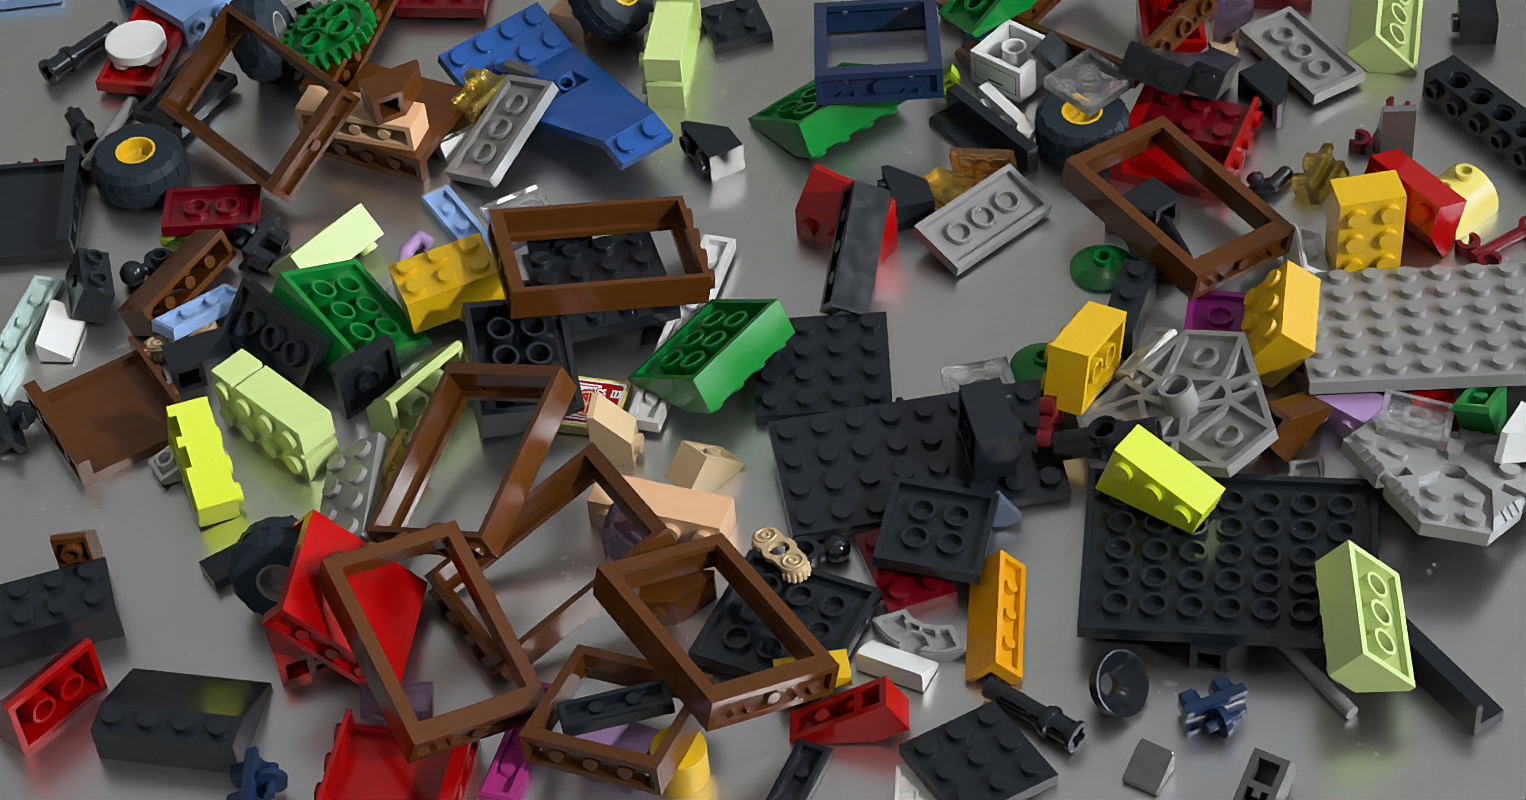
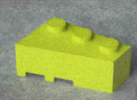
(202, 462)
(1159, 481)

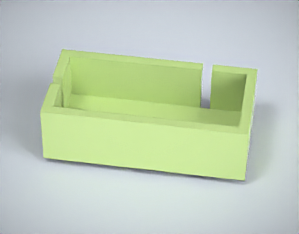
(670, 52)
(275, 414)

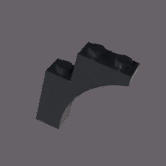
(1202, 73)

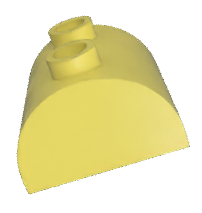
(1477, 190)

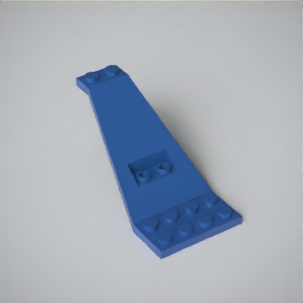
(594, 105)

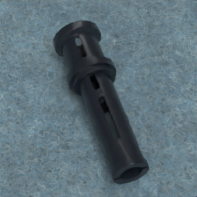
(71, 57)
(1048, 720)

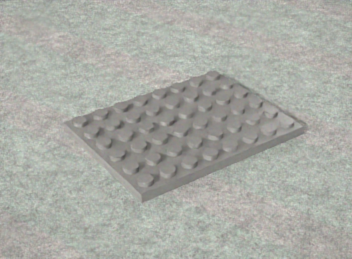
(1419, 329)

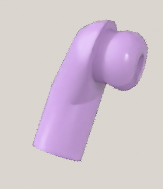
(415, 241)

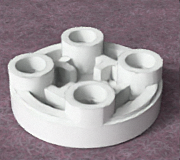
(136, 44)

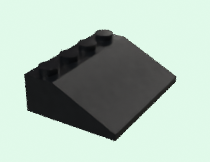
(497, 339)
(179, 719)

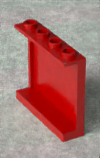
(1158, 164)
(386, 594)
(372, 767)

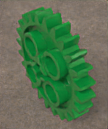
(331, 31)

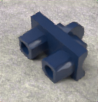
(1213, 712)
(256, 778)

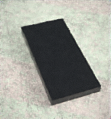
(276, 335)

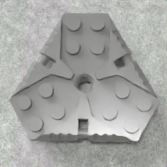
(1205, 399)
(1441, 492)

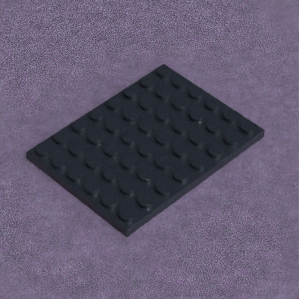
(1232, 580)

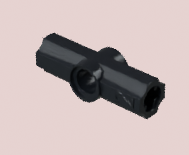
(1099, 437)

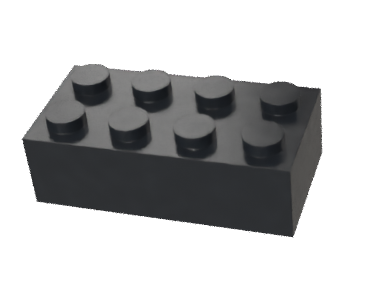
(57, 609)

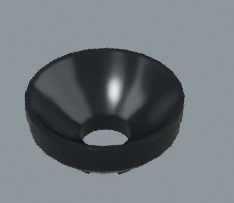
(1128, 679)

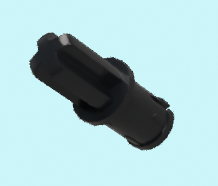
(81, 128)

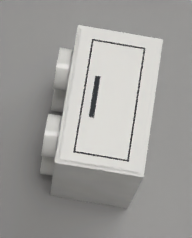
(1007, 61)

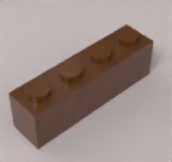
(177, 279)

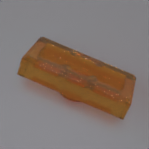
(980, 161)

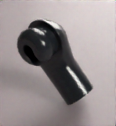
(1272, 184)

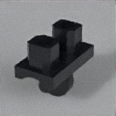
(255, 241)
(13, 422)

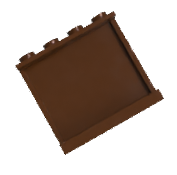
(400, 162)
(108, 414)

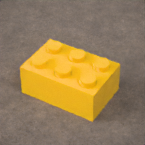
(1365, 222)
(443, 278)
(1282, 321)
(1084, 357)

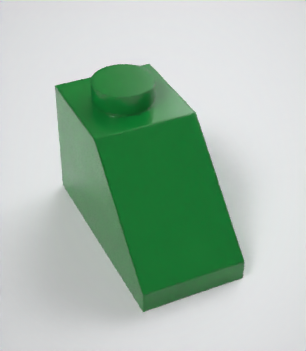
(1482, 409)

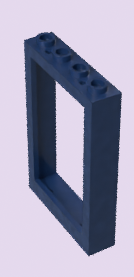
(878, 81)

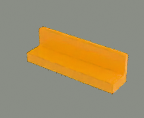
(997, 620)

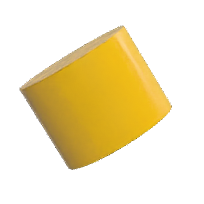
(692, 772)

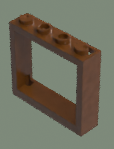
(597, 759)

